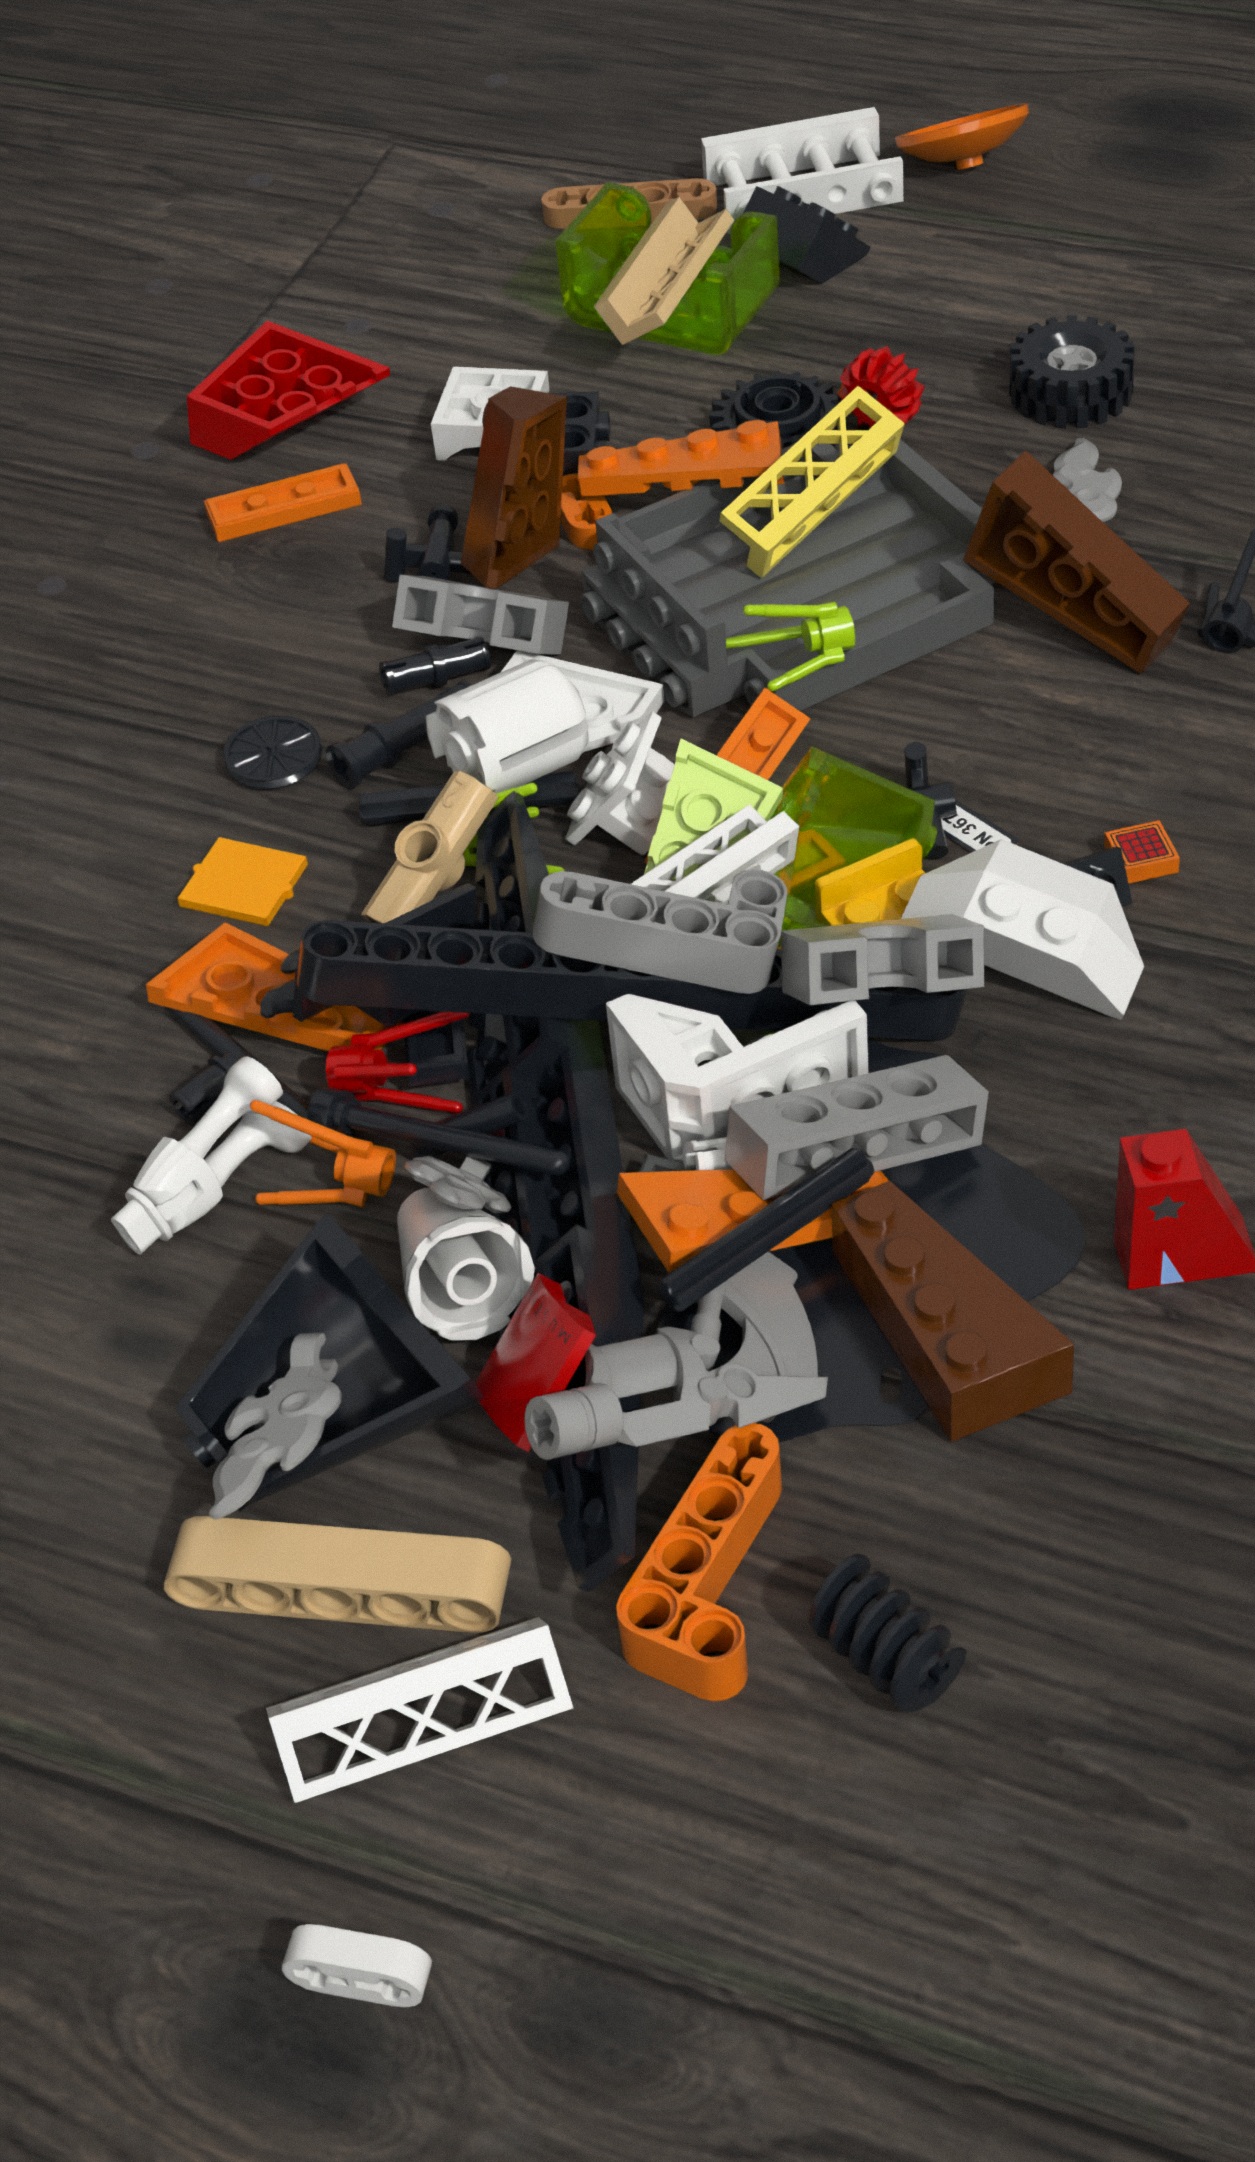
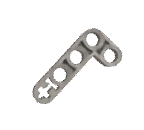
(666, 931)

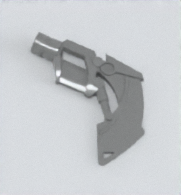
(765, 1378)

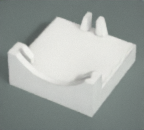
(461, 407)

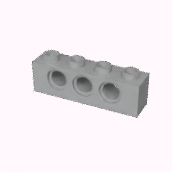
(887, 1114)

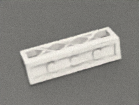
(766, 848)
(411, 1681)

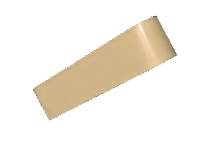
(338, 1574)

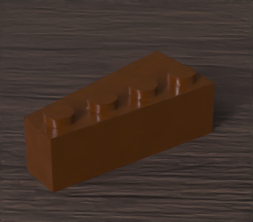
(1073, 565)
(949, 1318)

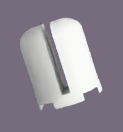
(511, 726)

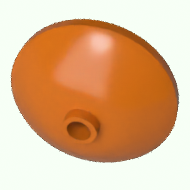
(964, 137)

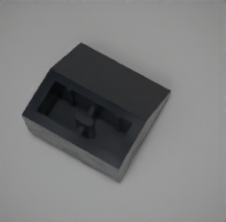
(809, 235)

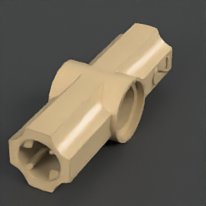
(447, 833)

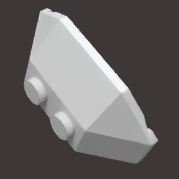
(1039, 923)

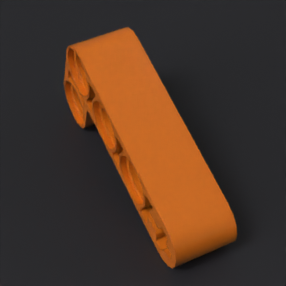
(713, 1551)

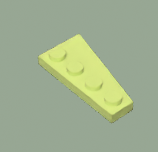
(702, 796)

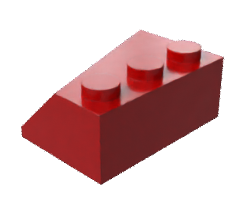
(272, 387)

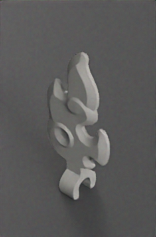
(1093, 488)
(461, 1186)
(292, 1419)

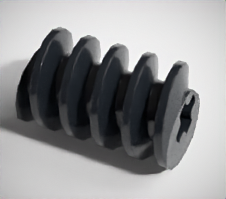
(883, 1637)

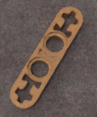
(563, 204)

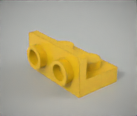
(870, 888)

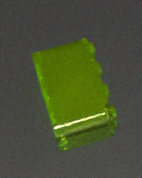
(716, 304)

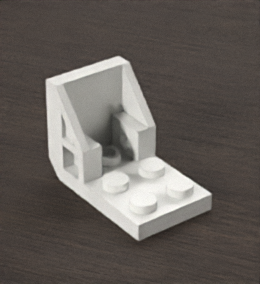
(676, 1101)

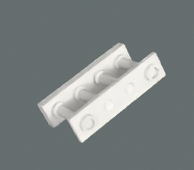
(803, 146)

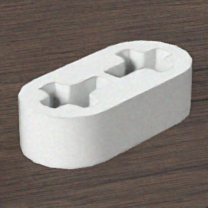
(357, 1965)

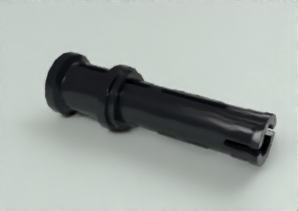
(382, 743)

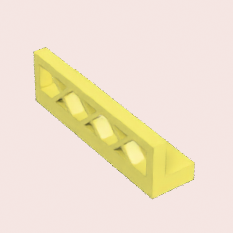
(825, 494)

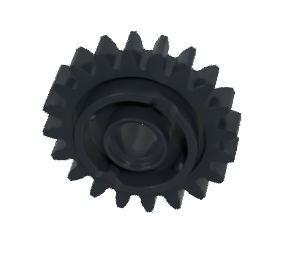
(772, 398)

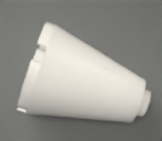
(460, 1267)

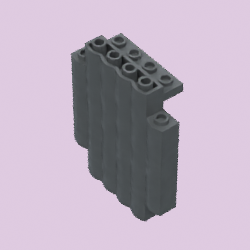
(892, 553)

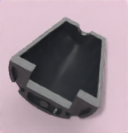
(387, 1370)

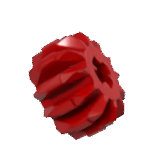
(886, 381)

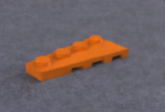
(682, 461)
(226, 983)
(695, 1208)

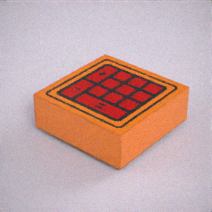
(1145, 851)

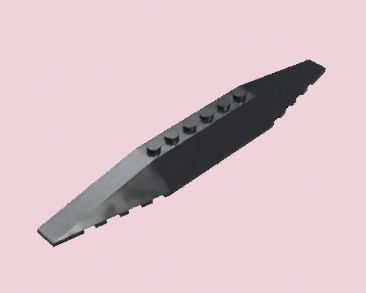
(571, 1220)

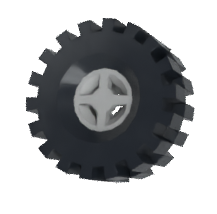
(1071, 371)

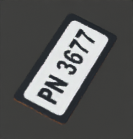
(973, 830)

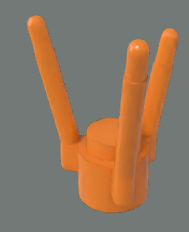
(358, 1163)

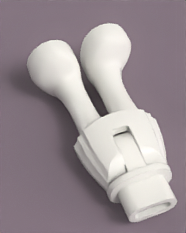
(182, 1186)

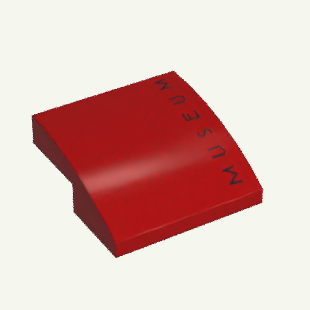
(533, 1356)

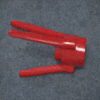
(364, 1069)

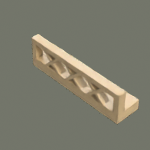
(660, 270)

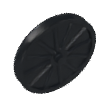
(272, 752)

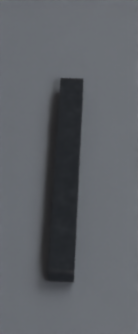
(516, 977)

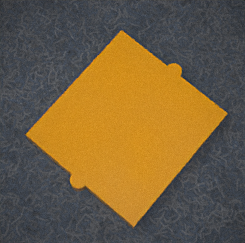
(243, 881)

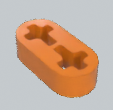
(577, 513)

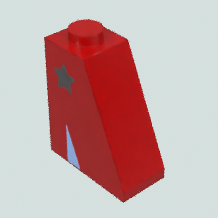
(1175, 1215)

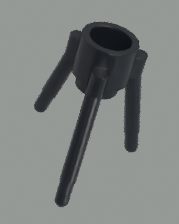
(1230, 621)

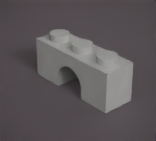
(472, 611)
(850, 959)

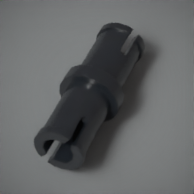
(435, 665)

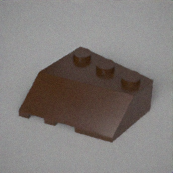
(516, 485)

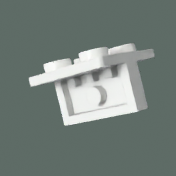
(624, 789)

